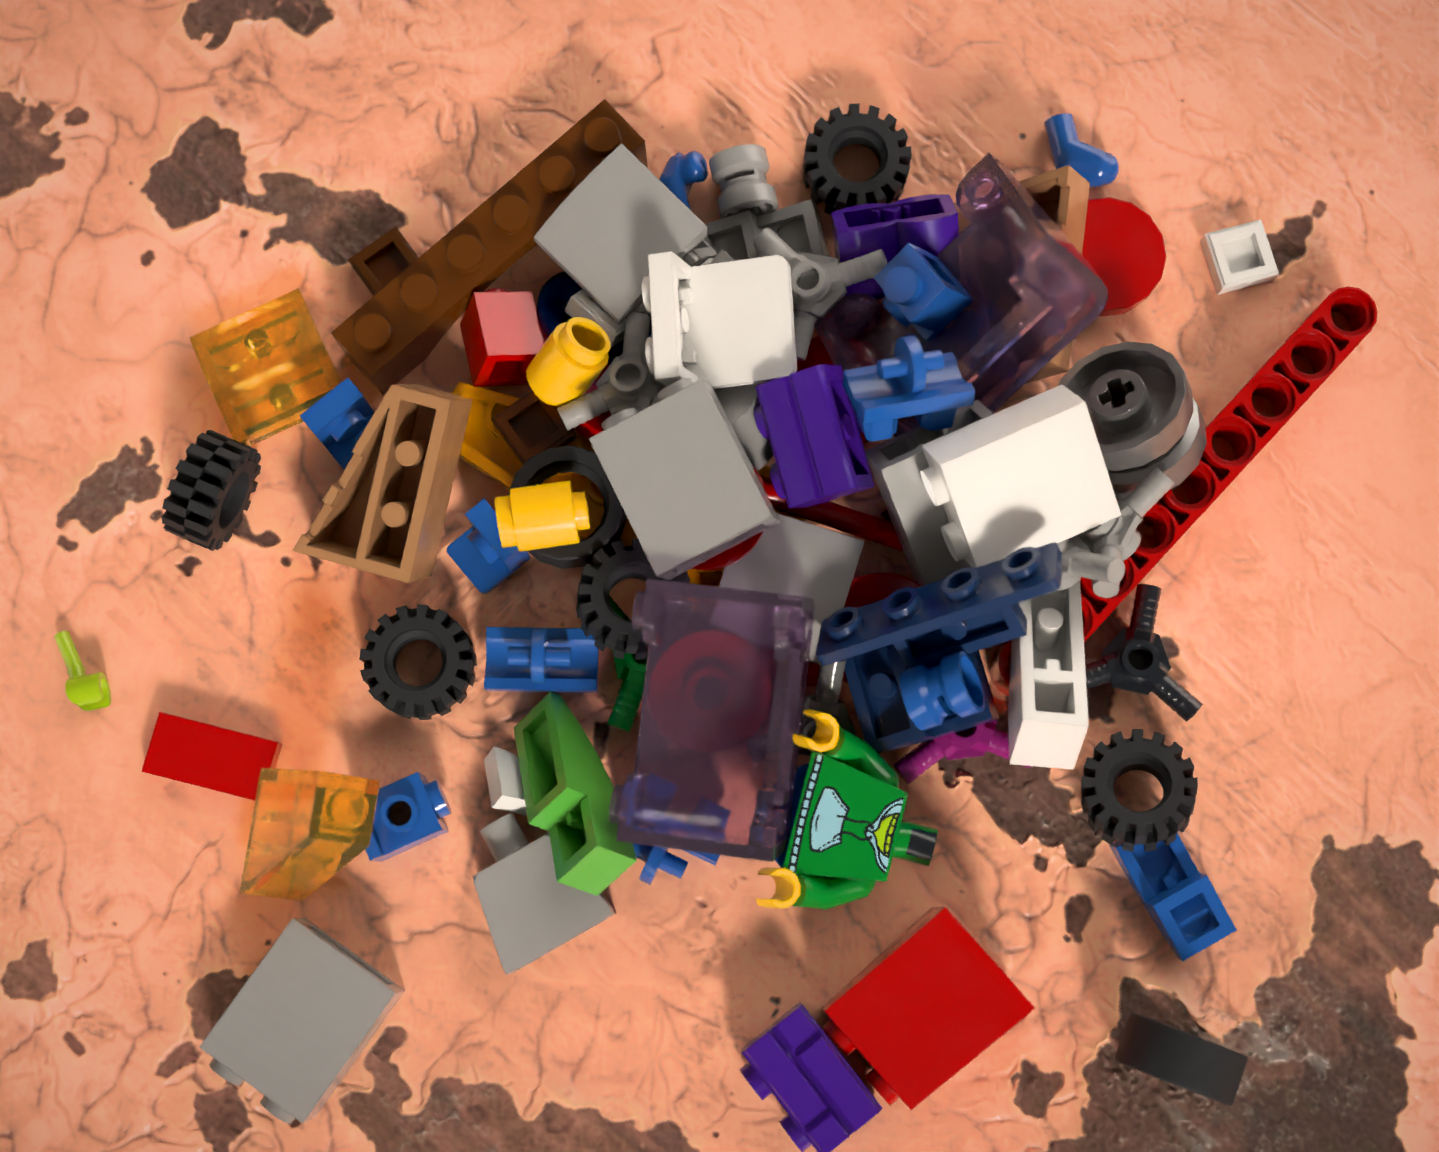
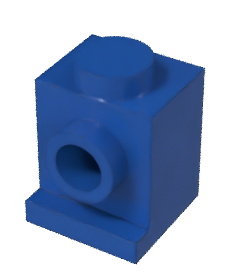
(921, 291)
(427, 807)

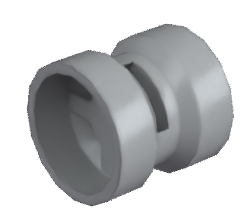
(743, 180)

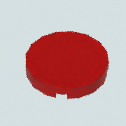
(1124, 252)

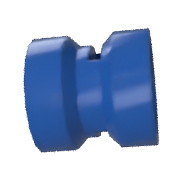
(942, 690)

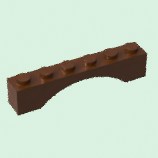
(424, 301)

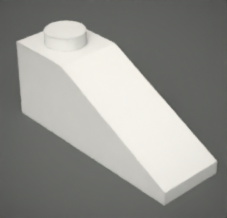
(1048, 683)

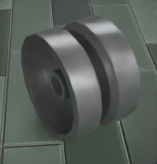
(1139, 413)

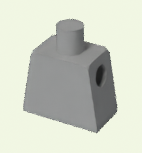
(525, 902)

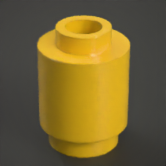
(569, 361)
(542, 516)

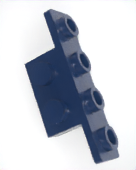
(947, 616)

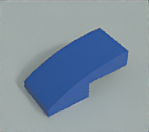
(1176, 896)

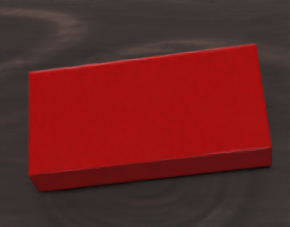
(209, 755)

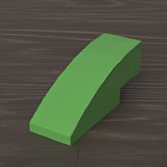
(570, 797)

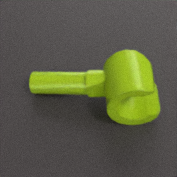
(84, 690)

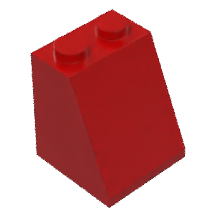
(924, 1008)

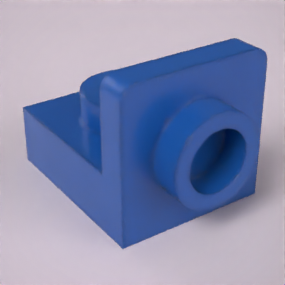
(339, 420)
(480, 551)

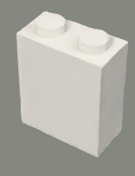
(1020, 478)

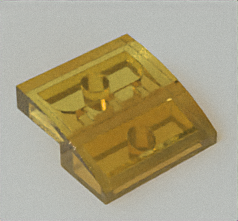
(266, 367)

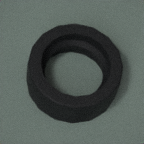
(586, 463)
(1181, 1059)

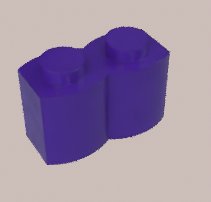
(919, 220)

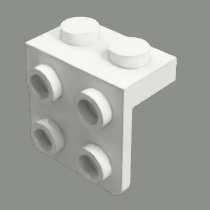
(720, 320)

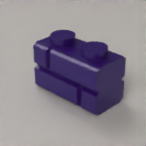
(812, 437)
(809, 1081)

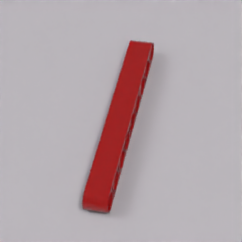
(1248, 434)

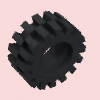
(860, 129)
(211, 490)
(594, 603)
(392, 636)
(1134, 826)

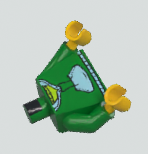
(845, 824)

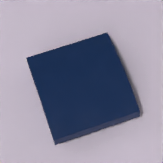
(881, 709)

